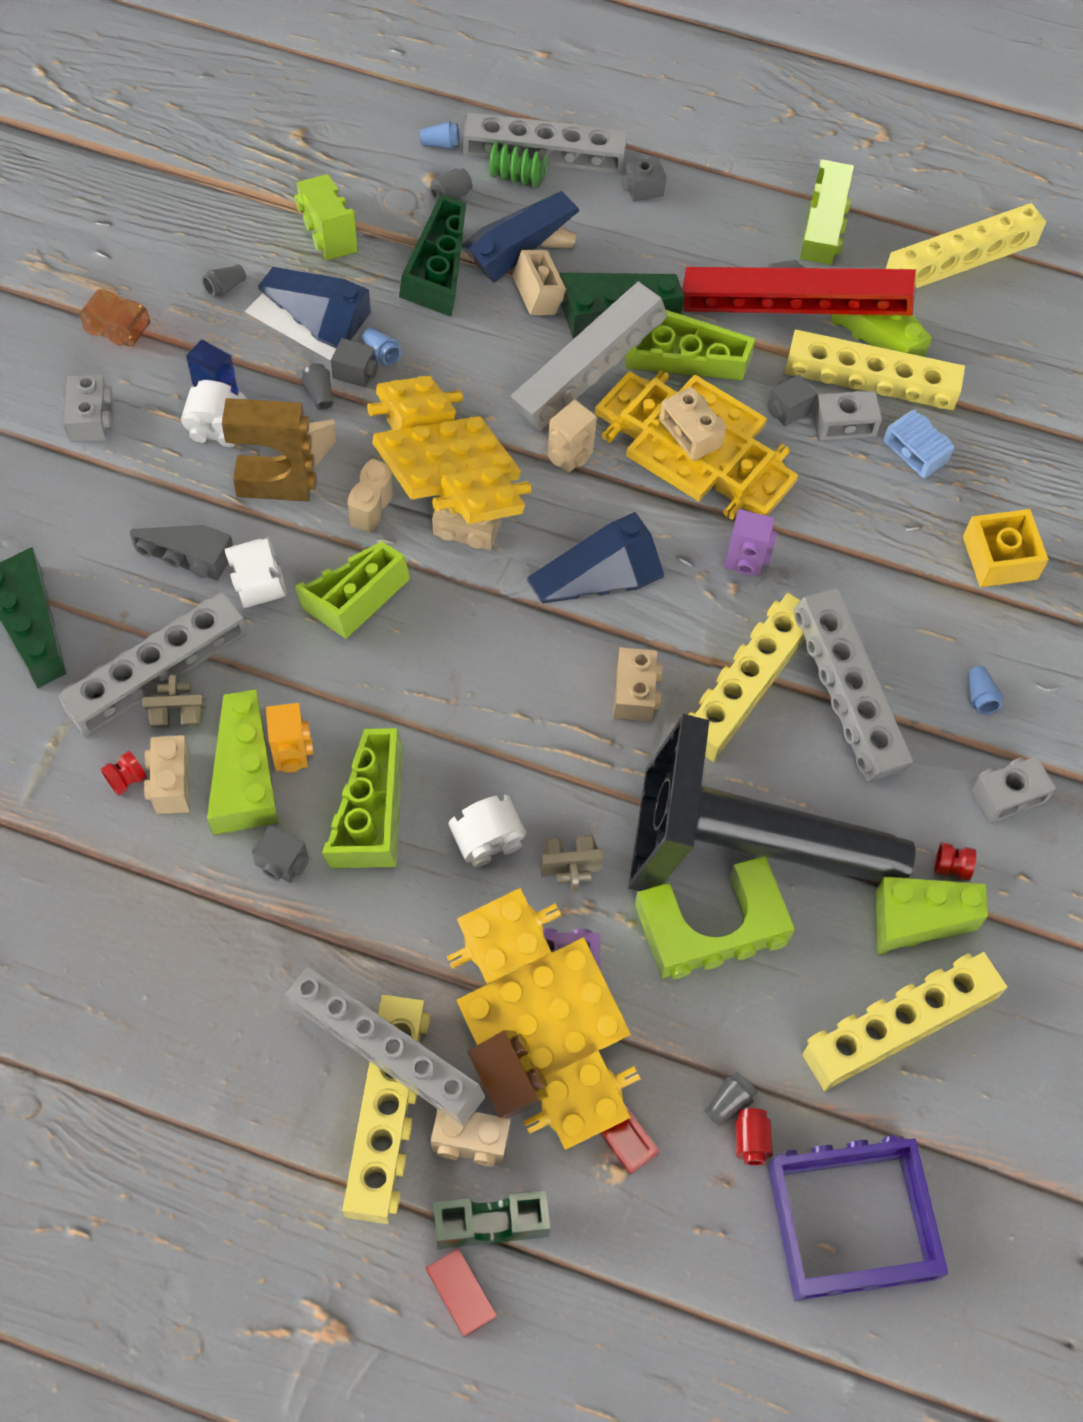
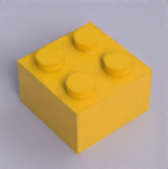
(1005, 548)

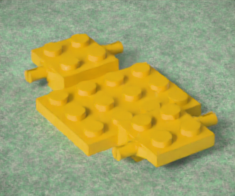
(445, 455)
(741, 468)
(557, 1007)

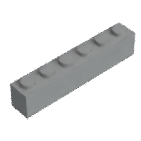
(589, 355)

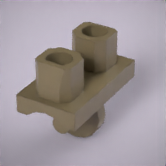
(159, 706)
(571, 866)

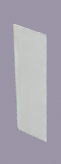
(283, 321)

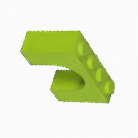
(681, 949)

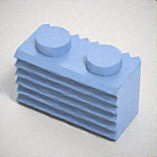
(919, 443)

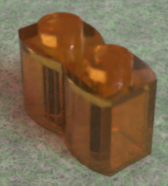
(114, 318)

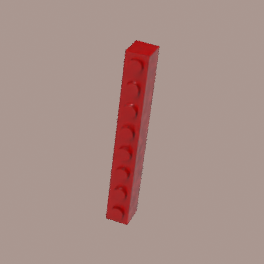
(800, 290)

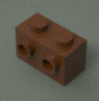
(508, 1073)

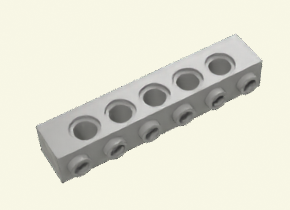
(565, 143)
(855, 668)
(119, 696)
(386, 1046)

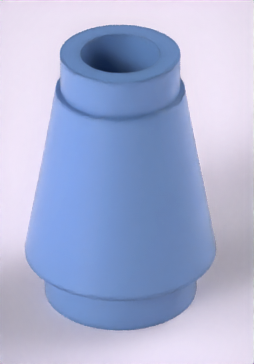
(441, 135)
(386, 348)
(984, 692)

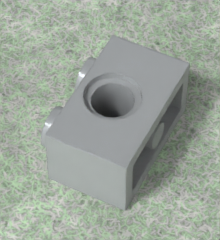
(847, 415)
(1000, 801)

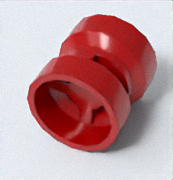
(123, 773)
(955, 861)

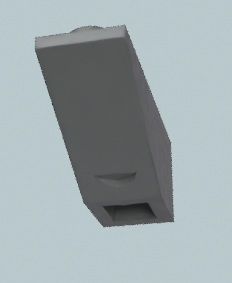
(189, 547)

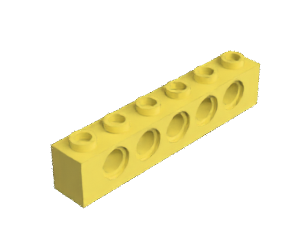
(970, 245)
(875, 369)
(746, 688)
(832, 1067)
(360, 1200)

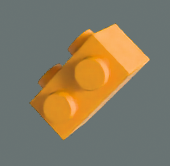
(288, 737)

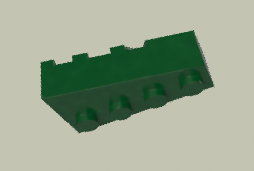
(434, 264)
(593, 293)
(28, 617)

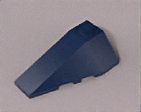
(499, 244)
(323, 304)
(608, 560)

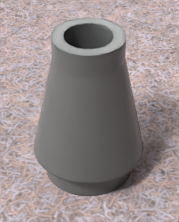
(221, 280)
(318, 383)
(732, 1097)

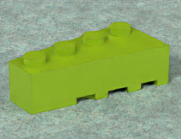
(692, 348)
(242, 776)

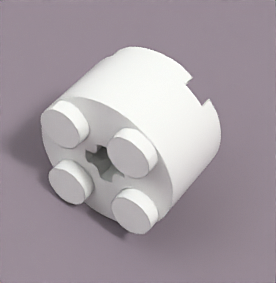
(205, 409)
(256, 572)
(488, 829)

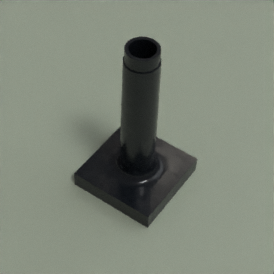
(681, 810)

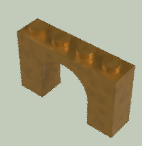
(275, 426)

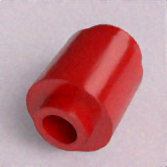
(753, 1136)

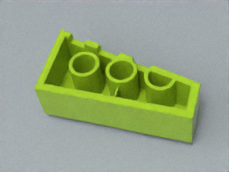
(369, 814)

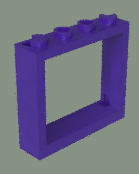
(857, 1153)

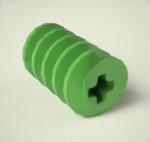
(517, 166)

